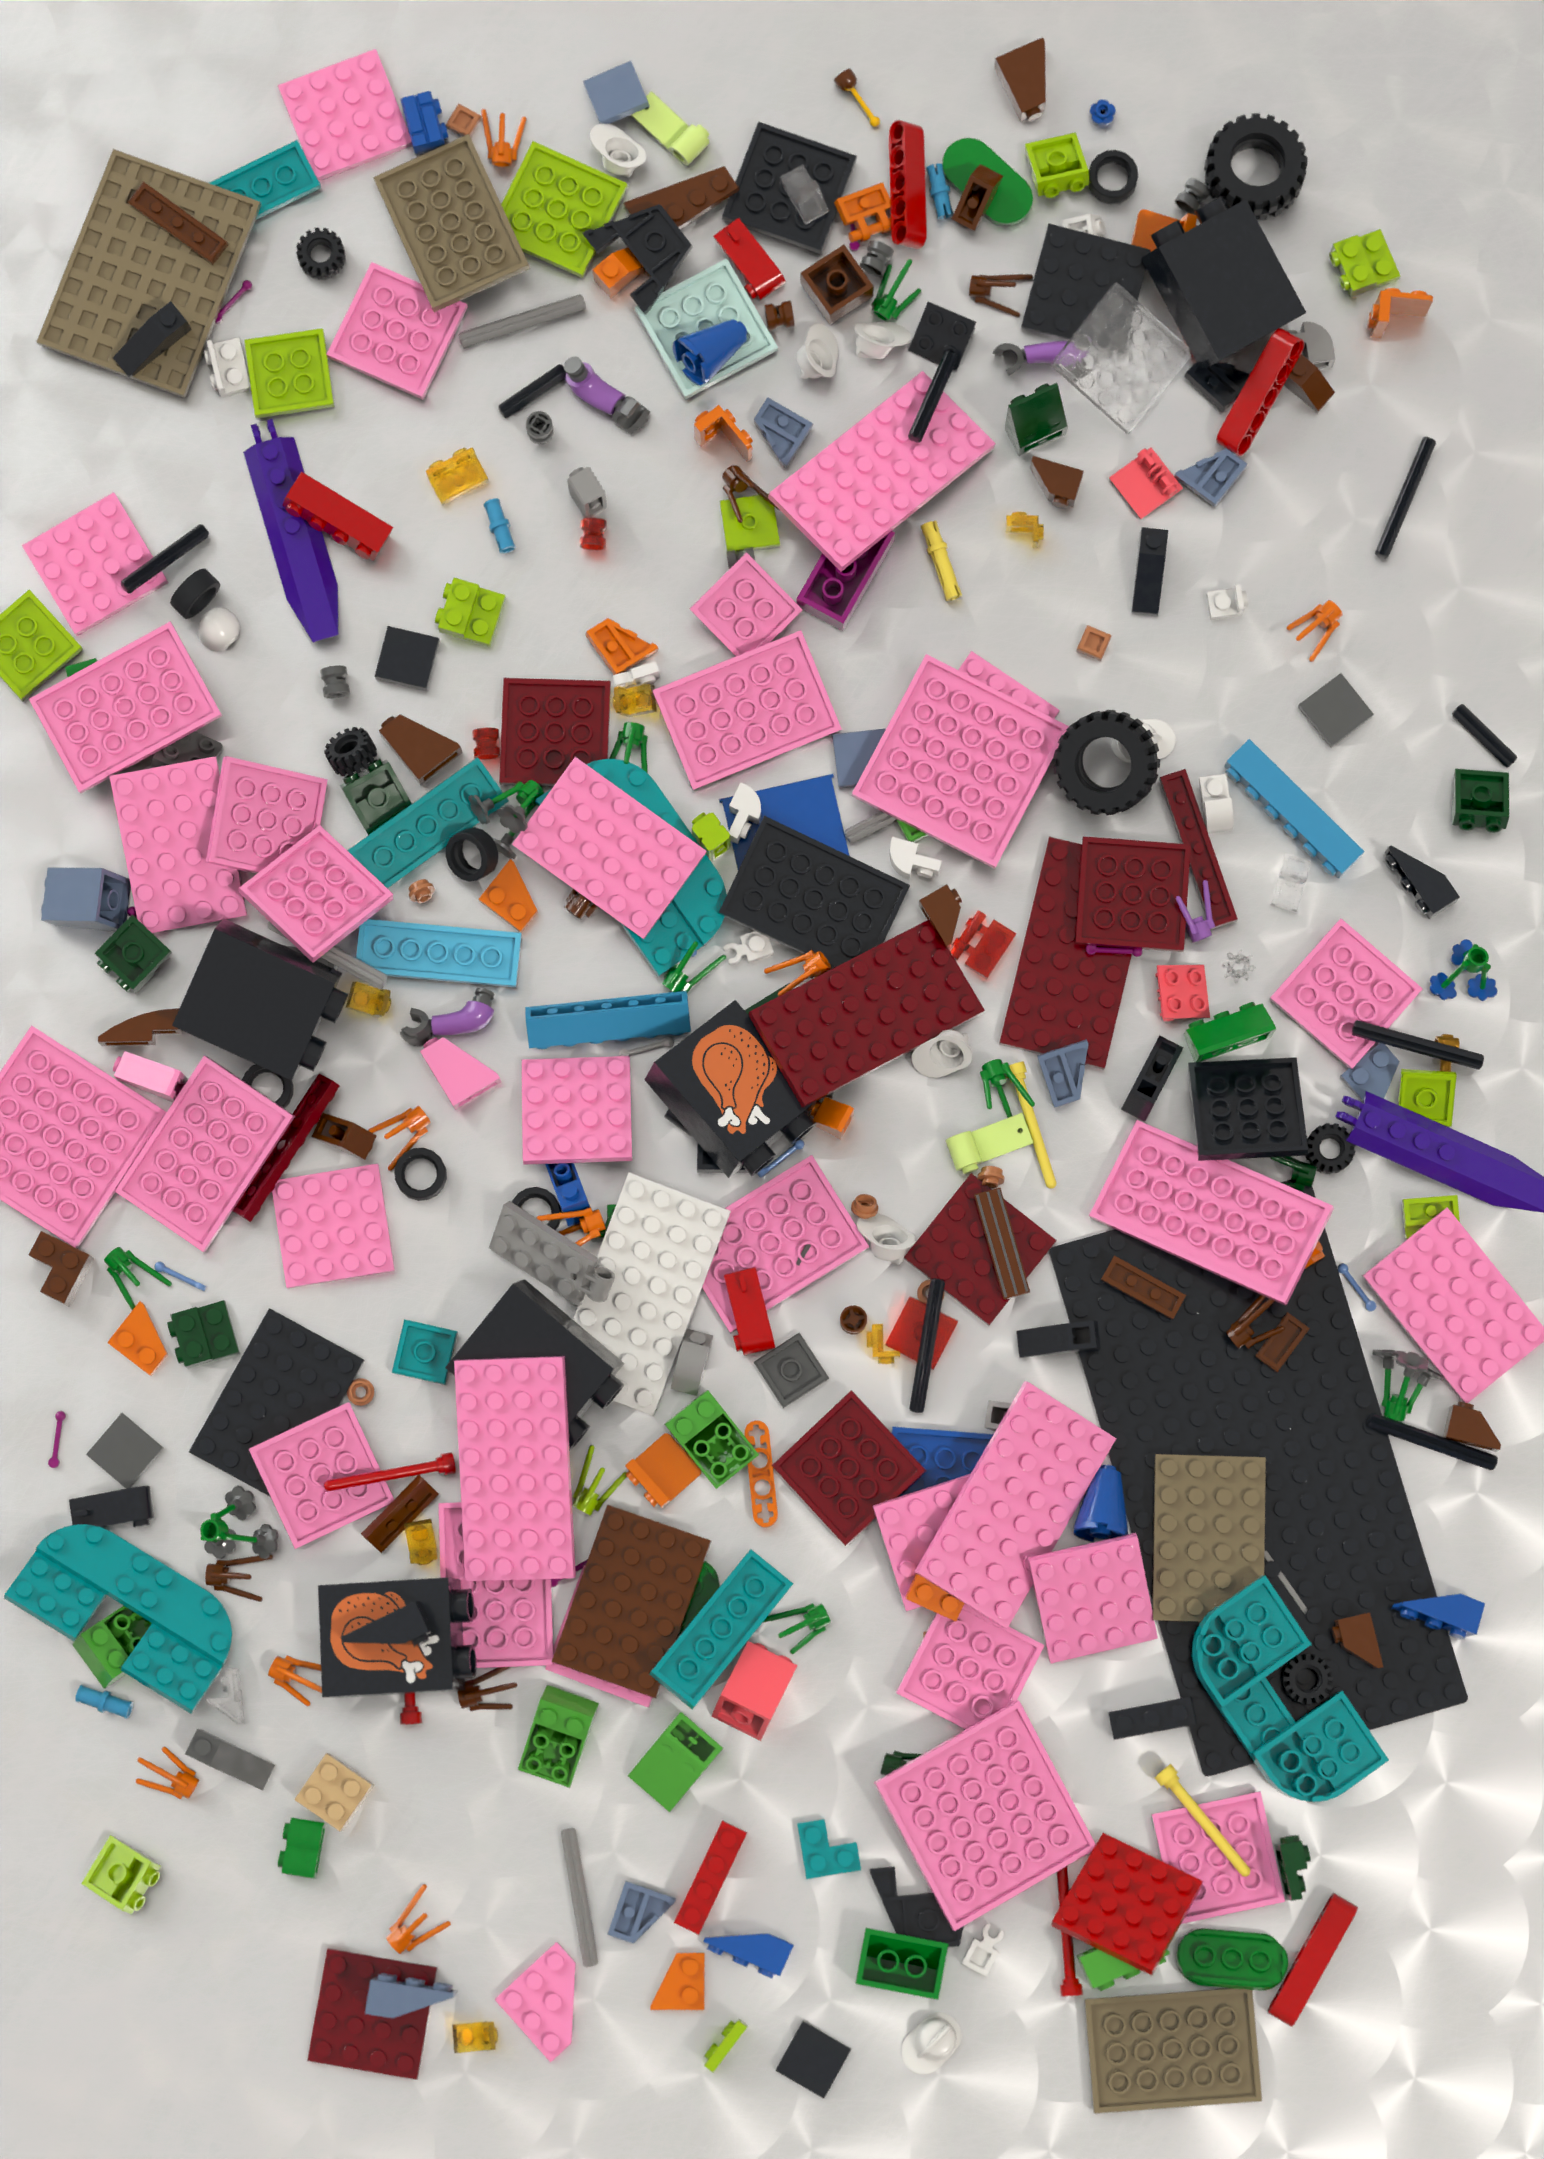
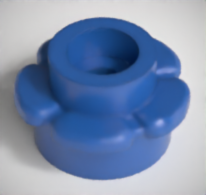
(1107, 117)

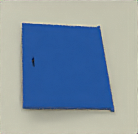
(802, 806)

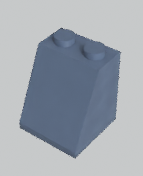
(85, 898)

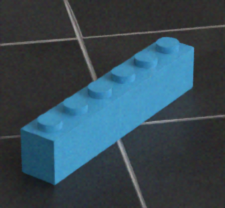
(1293, 808)
(607, 1020)

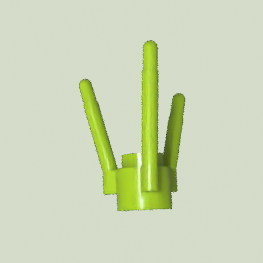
(587, 1499)

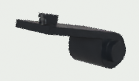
(114, 1508)

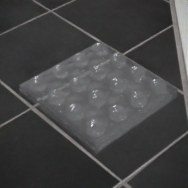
(1121, 358)

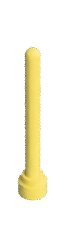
(1019, 1071)
(1170, 1780)

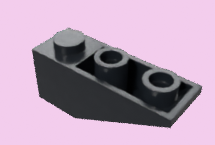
(1426, 884)
(1058, 1339)

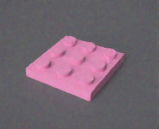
(745, 607)

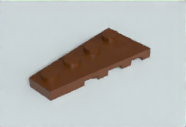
(690, 197)

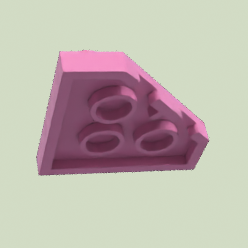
(544, 2001)

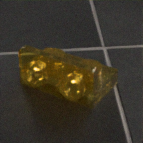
(456, 475)

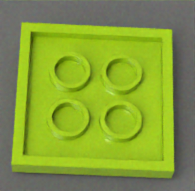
(289, 373)
(32, 645)

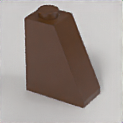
(1024, 78)
(418, 747)

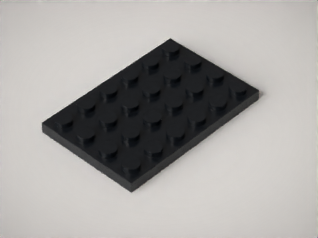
(812, 895)
(277, 1385)

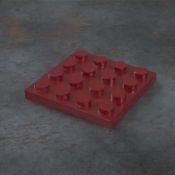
(550, 725)
(1132, 893)
(958, 1251)
(848, 1467)
(360, 2040)

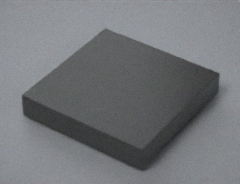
(1335, 710)
(791, 1370)
(125, 1451)

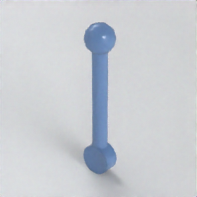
(798, 1145)
(160, 1266)
(1369, 1305)

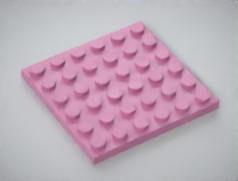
(960, 761)
(66, 1136)
(985, 1815)

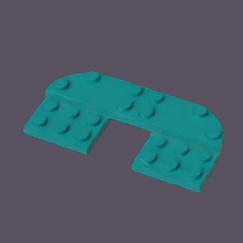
(696, 906)
(87, 1563)
(1232, 1657)

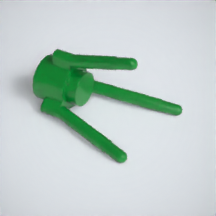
(885, 306)
(632, 737)
(676, 980)
(995, 1073)
(120, 1262)
(815, 1618)

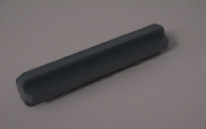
(532, 391)
(1484, 735)

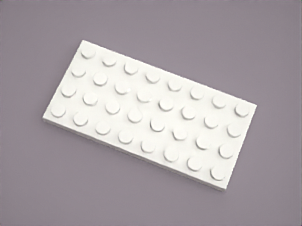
(660, 1258)

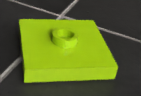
(758, 525)
(1428, 1094)

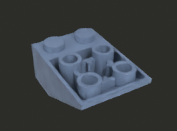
(395, 1998)

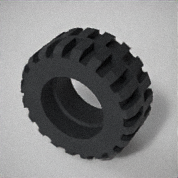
(1262, 135)
(1076, 781)

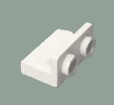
(229, 367)

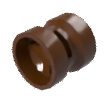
(785, 315)
(853, 1315)

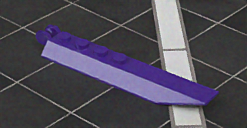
(296, 546)
(1443, 1154)

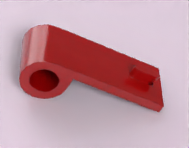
(751, 260)
(749, 1312)

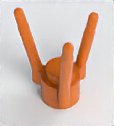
(501, 154)
(1325, 616)
(815, 965)
(413, 1120)
(590, 1223)
(283, 1670)
(183, 1783)
(401, 1937)

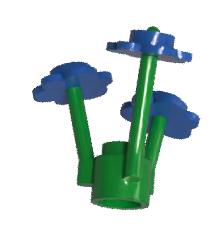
(1472, 959)

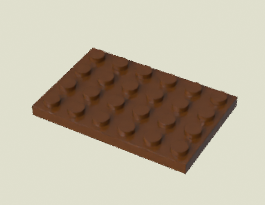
(631, 1600)

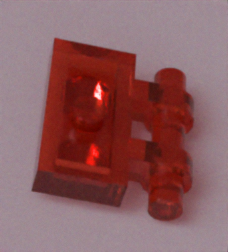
(989, 949)

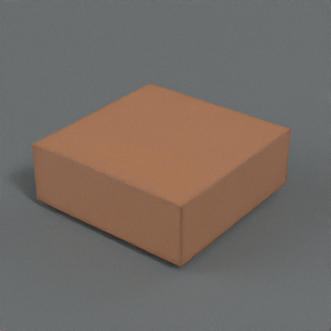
(463, 121)
(1094, 643)

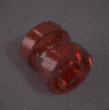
(593, 533)
(485, 741)

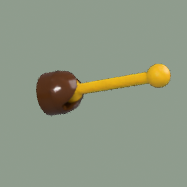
(846, 82)

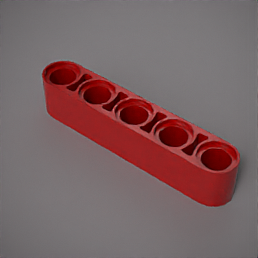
(907, 184)
(1260, 391)
(1312, 1959)

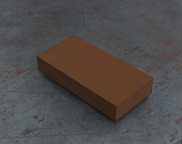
(1280, 1346)

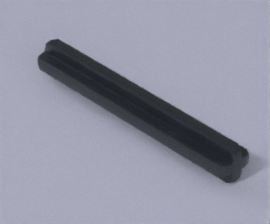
(932, 396)
(164, 558)

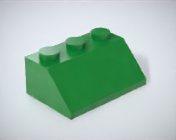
(1229, 1032)
(901, 1963)

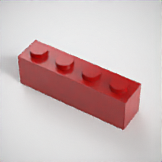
(337, 516)
(710, 1877)

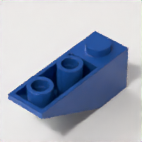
(568, 1189)
(1452, 1612)
(758, 1949)

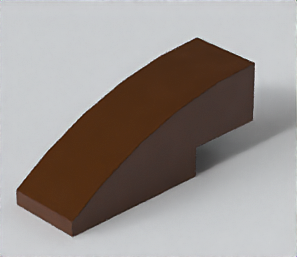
(141, 1029)

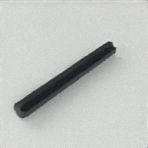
(1405, 497)
(1417, 1045)
(927, 1345)
(1432, 1441)

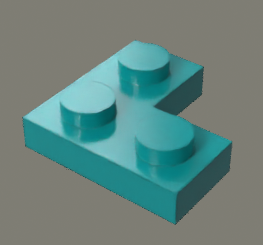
(820, 1858)

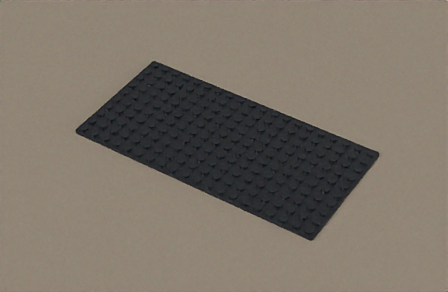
(1331, 1483)

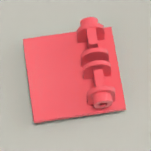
(1145, 483)
(1182, 992)

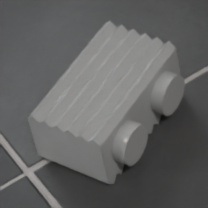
(586, 492)

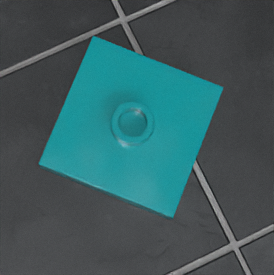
(424, 1352)

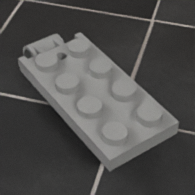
(549, 1256)

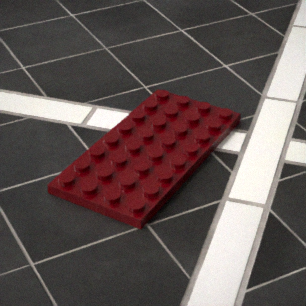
(1058, 987)
(865, 1013)

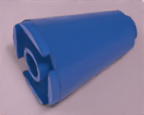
(709, 349)
(1103, 1507)

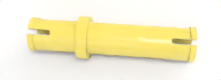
(940, 558)

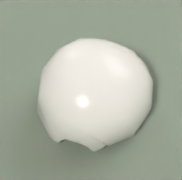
(218, 629)

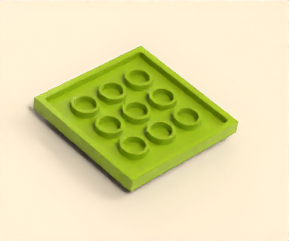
(555, 203)

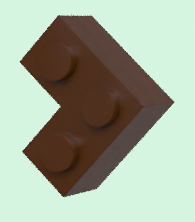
(67, 1264)

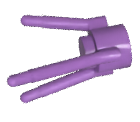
(1197, 927)

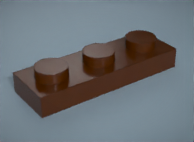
(1143, 1287)
(400, 1511)

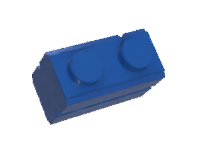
(423, 122)

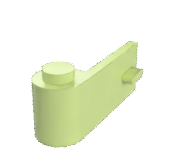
(671, 131)
(989, 1142)

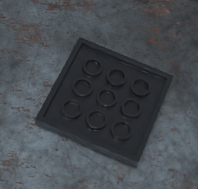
(763, 200)
(1074, 277)
(1247, 1109)

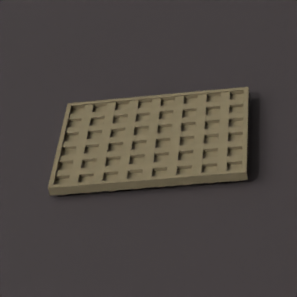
(132, 268)

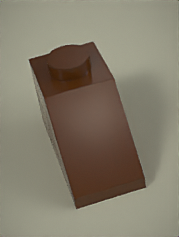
(977, 197)
(1309, 384)
(1057, 481)
(943, 910)
(344, 1136)
(1470, 1428)
(1358, 1638)

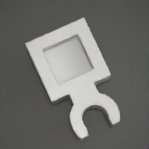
(639, 675)
(753, 946)
(981, 1954)

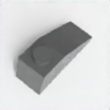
(229, 1759)

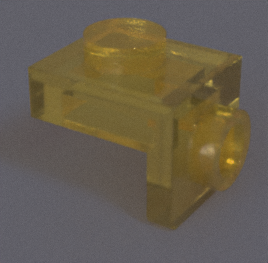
(1022, 523)
(634, 700)
(368, 1000)
(875, 1340)
(421, 1541)
(474, 2036)

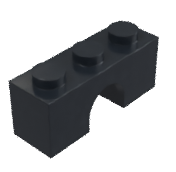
(1153, 1717)

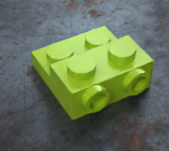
(1057, 165)
(1363, 263)
(470, 612)
(122, 1875)

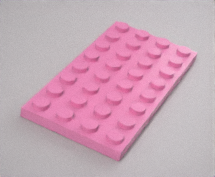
(878, 475)
(1211, 1213)
(515, 1468)
(1015, 1504)

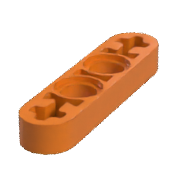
(764, 1473)

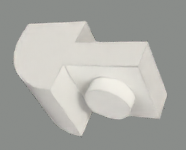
(1216, 803)
(747, 808)
(905, 859)

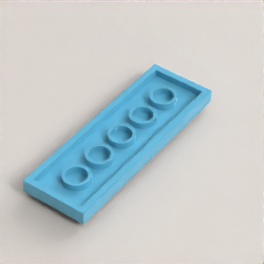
(440, 952)

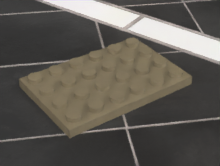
(451, 223)
(1205, 1532)
(1172, 2050)

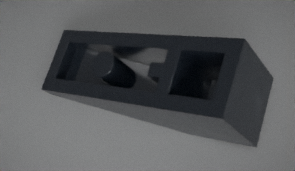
(152, 339)
(1149, 571)
(1152, 1078)
(402, 1626)

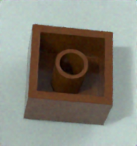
(836, 284)

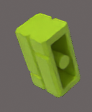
(711, 835)

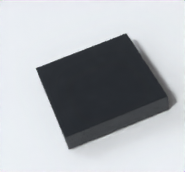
(407, 658)
(813, 2059)

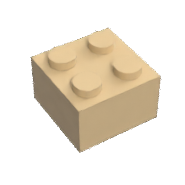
(334, 1792)

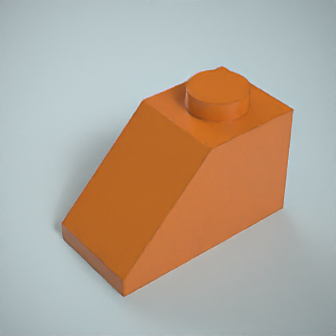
(617, 271)
(832, 1116)

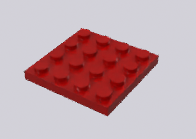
(1127, 1903)

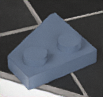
(782, 429)
(1213, 475)
(1064, 1072)
(1372, 1072)
(637, 1911)

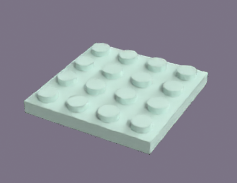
(699, 304)

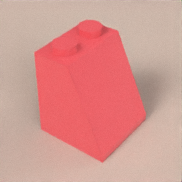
(754, 1690)

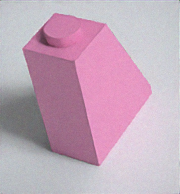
(457, 1071)
(149, 1076)

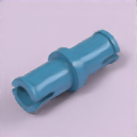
(939, 191)
(499, 526)
(104, 1701)

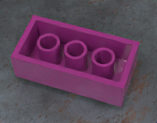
(835, 593)

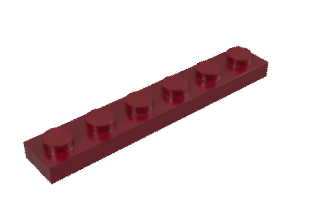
(1202, 855)
(306, 1116)

